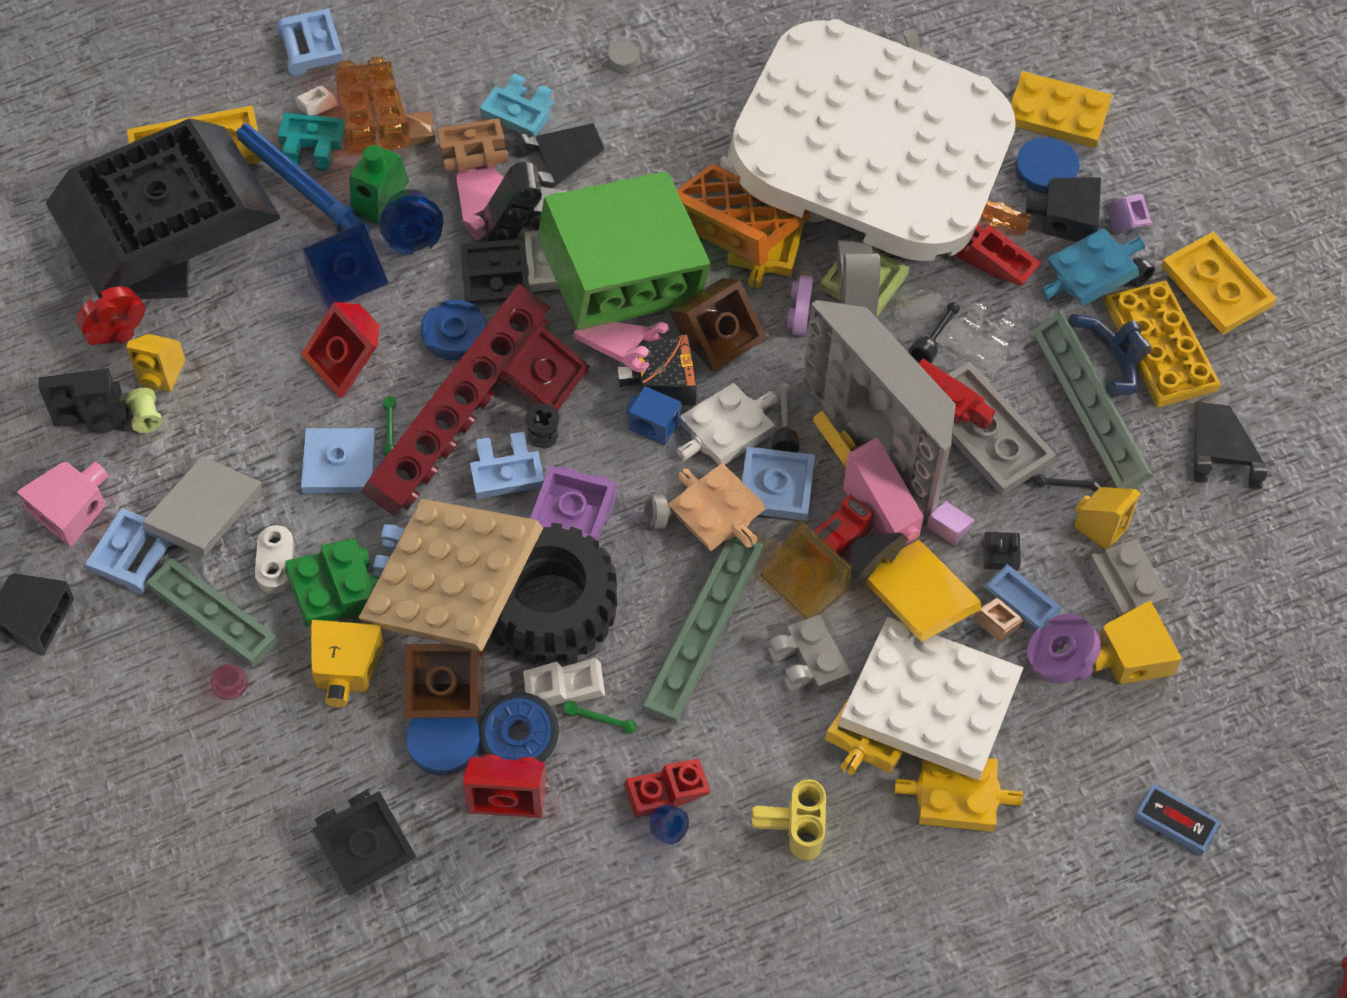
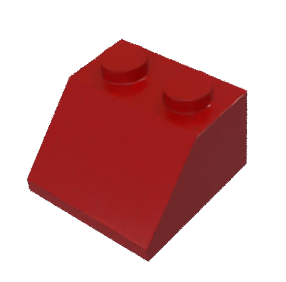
(505, 786)

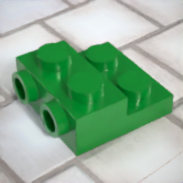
(331, 582)

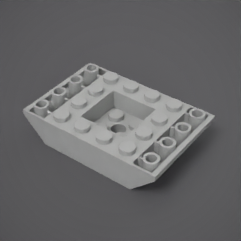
(880, 393)

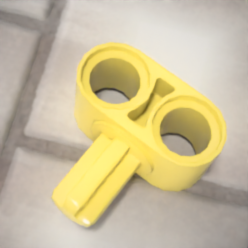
(797, 819)

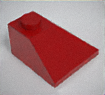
(342, 345)

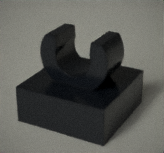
(1001, 549)

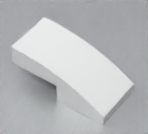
(566, 683)

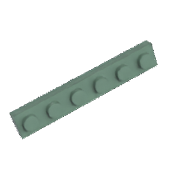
(1092, 402)
(702, 630)

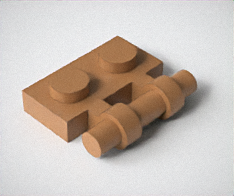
(469, 139)

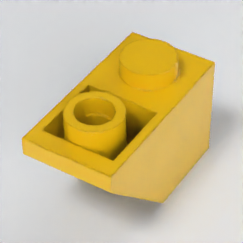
(156, 361)

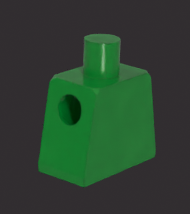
(375, 181)

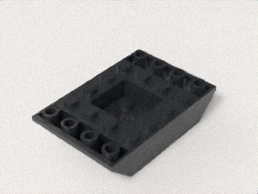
(128, 234)

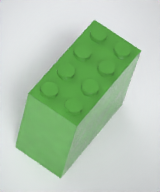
(622, 249)

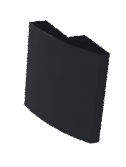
(493, 269)

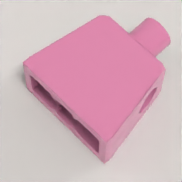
(65, 499)

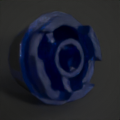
(411, 221)

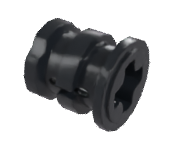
(547, 423)

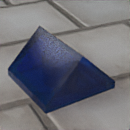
(344, 265)

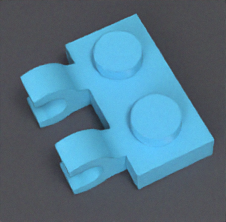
(514, 110)

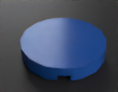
(1045, 159)
(452, 328)
(442, 743)

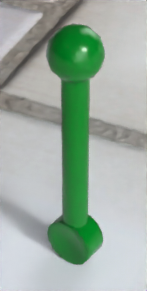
(389, 405)
(572, 709)

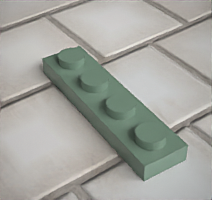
(212, 612)

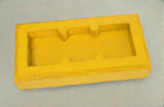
(840, 442)

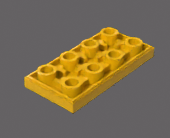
(1177, 362)

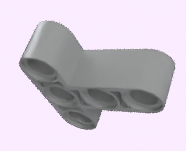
(858, 274)

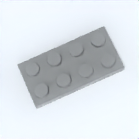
(1008, 448)

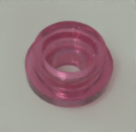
(225, 673)

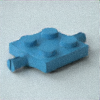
(1093, 267)

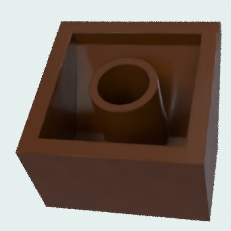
(719, 322)
(442, 681)

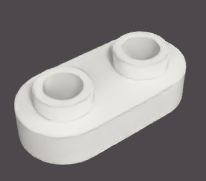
(273, 556)

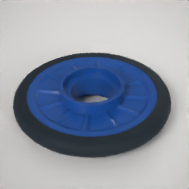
(514, 709)

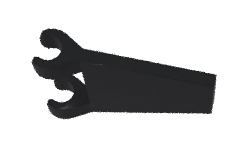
(561, 151)
(1224, 440)

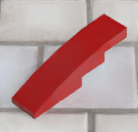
(998, 256)

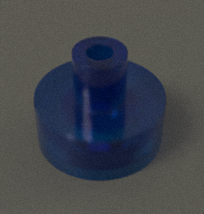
(669, 824)

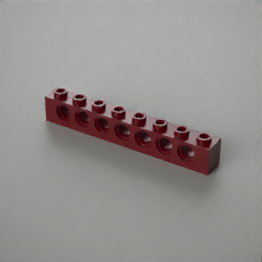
(385, 485)

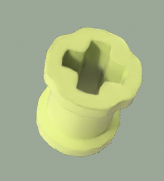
(144, 413)

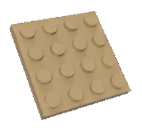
(451, 573)

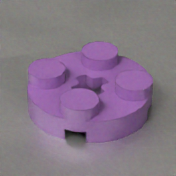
(1076, 661)

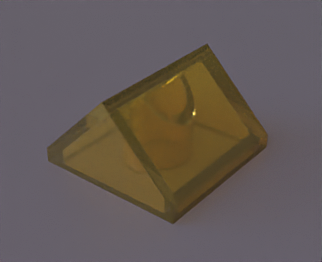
(808, 572)

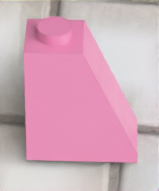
(878, 486)

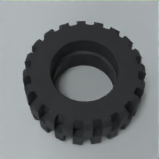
(575, 628)

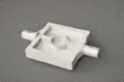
(727, 425)

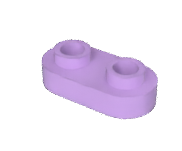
(798, 317)

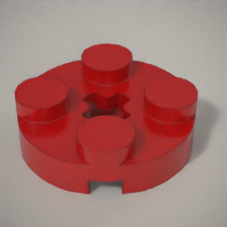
(111, 316)

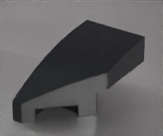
(868, 552)

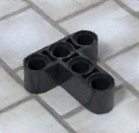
(516, 203)

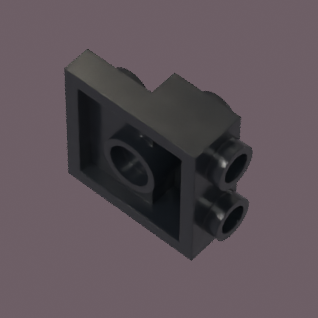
(85, 398)
(362, 841)

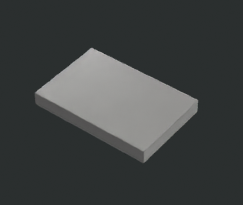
(202, 506)

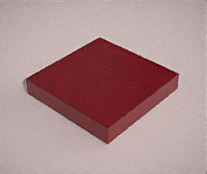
(544, 369)

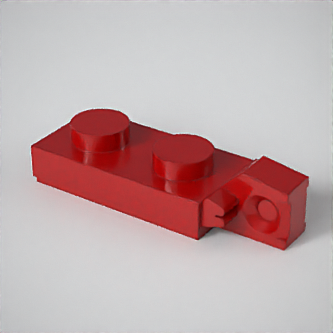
(969, 404)

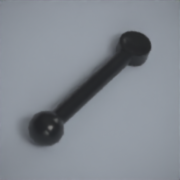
(1041, 480)

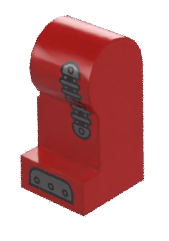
(846, 525)

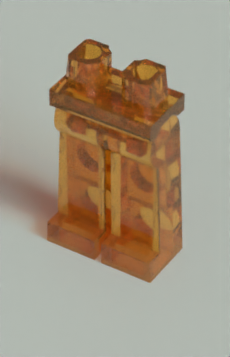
(375, 84)

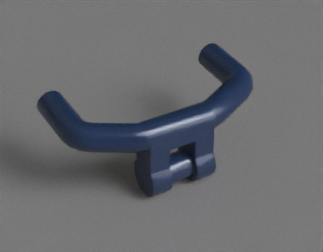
(1118, 344)

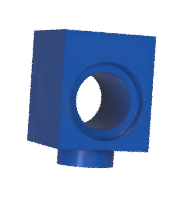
(653, 415)

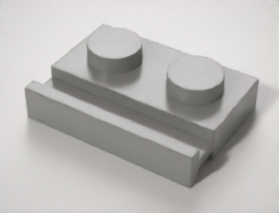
(1128, 577)

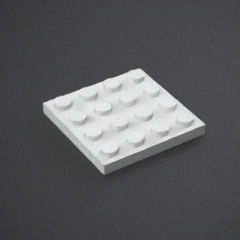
(931, 698)

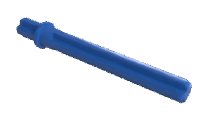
(300, 180)

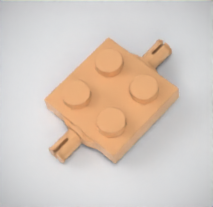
(717, 507)

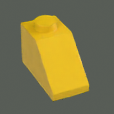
(1106, 514)

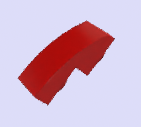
(674, 785)

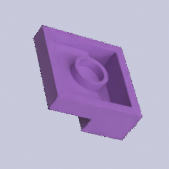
(575, 501)

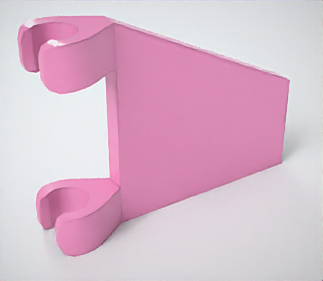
(475, 192)
(621, 341)

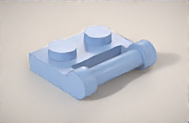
(319, 37)
(120, 548)

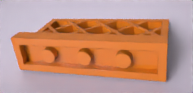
(722, 225)

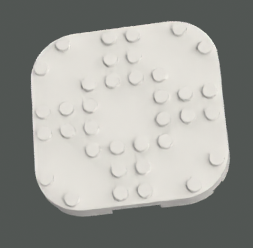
(872, 139)

